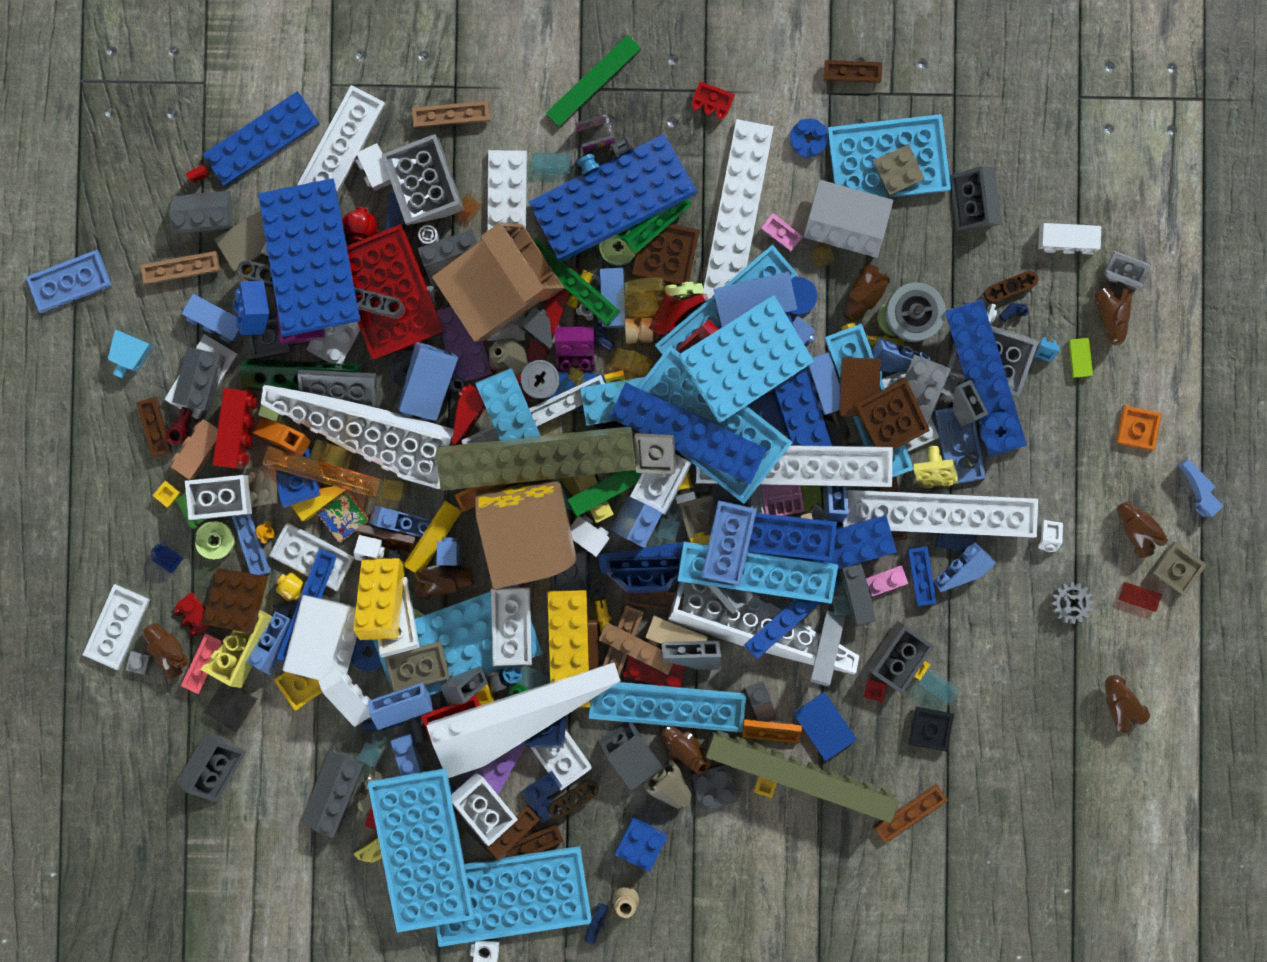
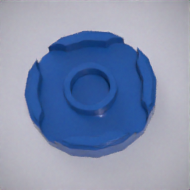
(805, 295)

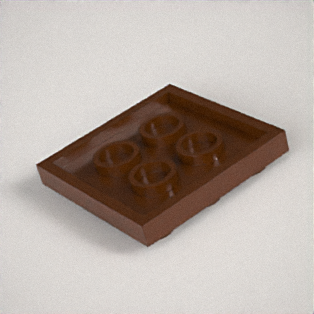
(668, 255)
(892, 416)
(235, 600)

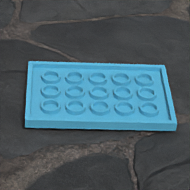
(858, 145)
(746, 358)

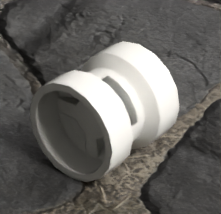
(426, 237)

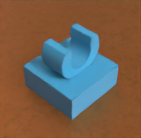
(1047, 350)

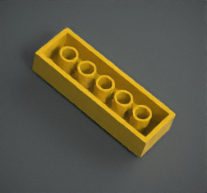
(568, 634)

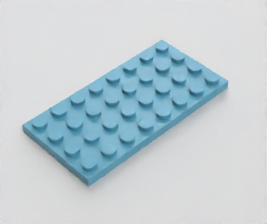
(674, 384)
(465, 637)
(421, 850)
(522, 896)

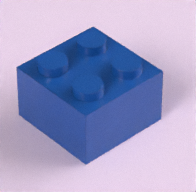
(251, 307)
(641, 844)

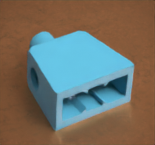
(128, 353)

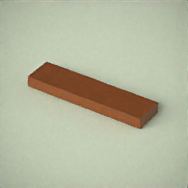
(911, 813)

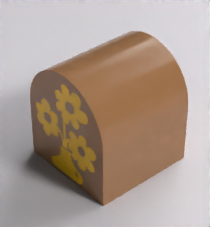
(524, 531)

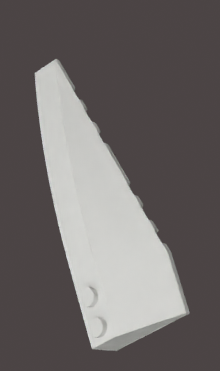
(381, 436)
(708, 615)
(490, 730)

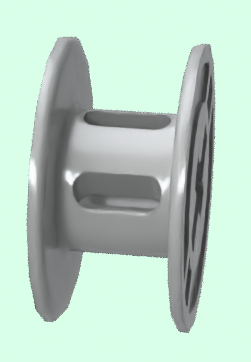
(551, 379)

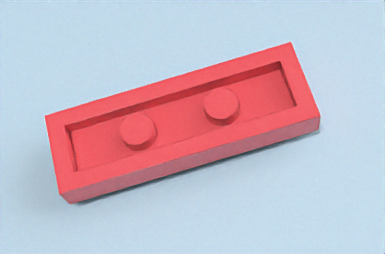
(195, 677)

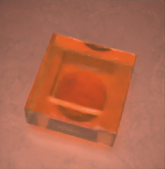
(471, 206)

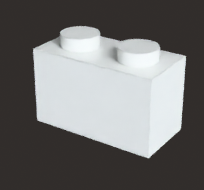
(374, 167)
(589, 536)

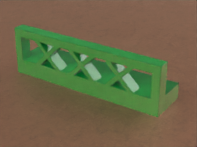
(650, 228)

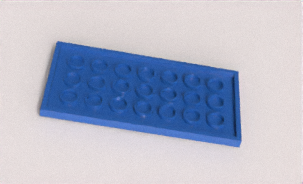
(612, 198)
(308, 257)

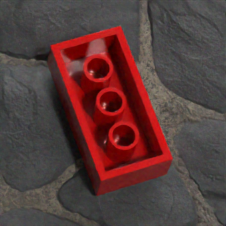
(234, 429)

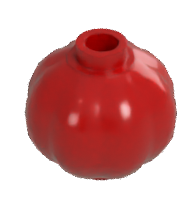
(359, 224)

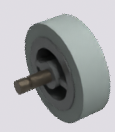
(915, 312)

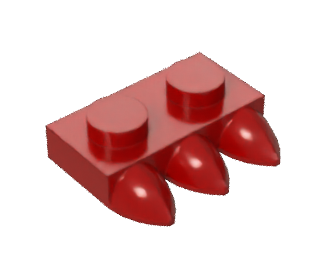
(713, 99)
(193, 614)

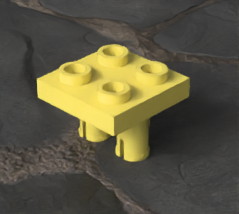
(935, 471)

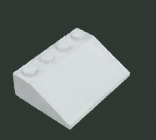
(321, 638)

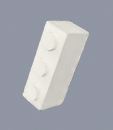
(1069, 238)
(346, 696)

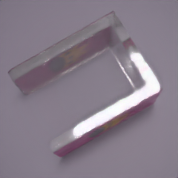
(592, 122)

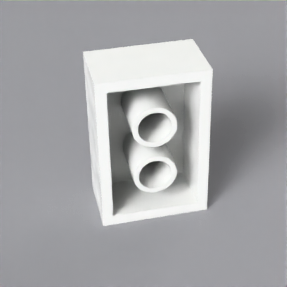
(218, 497)
(482, 809)

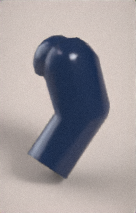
(1014, 309)
(601, 340)

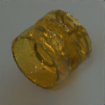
(645, 295)

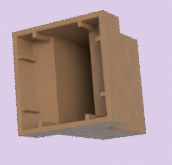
(497, 280)

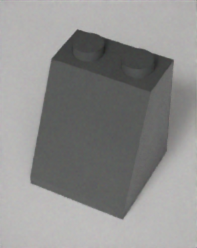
(630, 754)

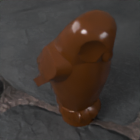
(865, 292)
(1114, 314)
(1141, 529)
(441, 580)
(165, 650)
(1124, 704)
(684, 749)

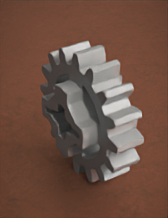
(1066, 608)

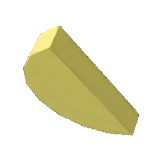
(370, 852)

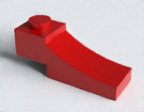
(685, 308)

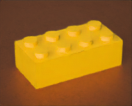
(379, 599)

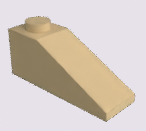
(665, 631)

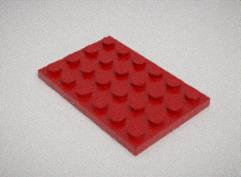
(389, 268)

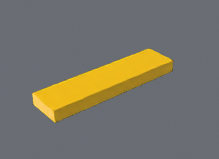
(435, 532)

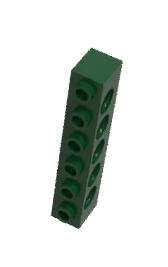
(270, 368)

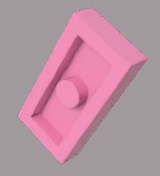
(781, 232)
(886, 580)

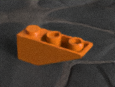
(282, 436)

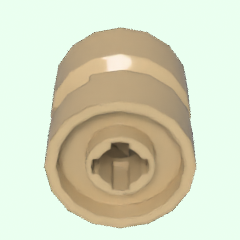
(638, 330)

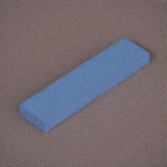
(251, 545)

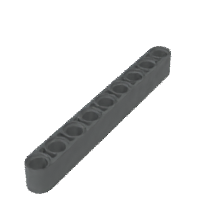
(365, 304)

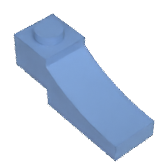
(1205, 502)

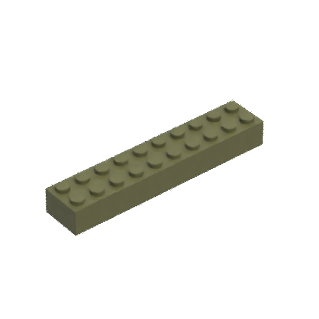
(535, 458)
(801, 776)

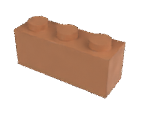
(196, 450)

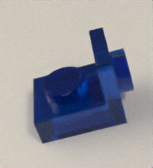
(166, 557)

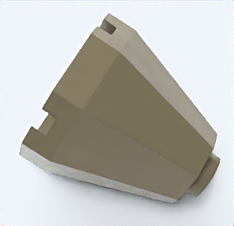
(507, 355)
(669, 786)

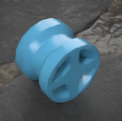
(587, 164)
(512, 673)

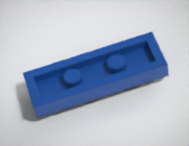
(921, 576)

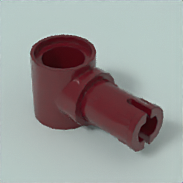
(180, 426)

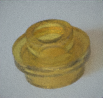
(576, 376)

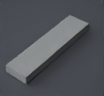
(827, 649)

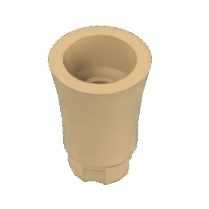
(625, 895)

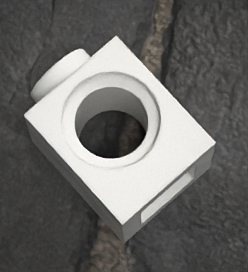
(368, 548)
(491, 945)

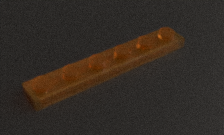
(321, 472)

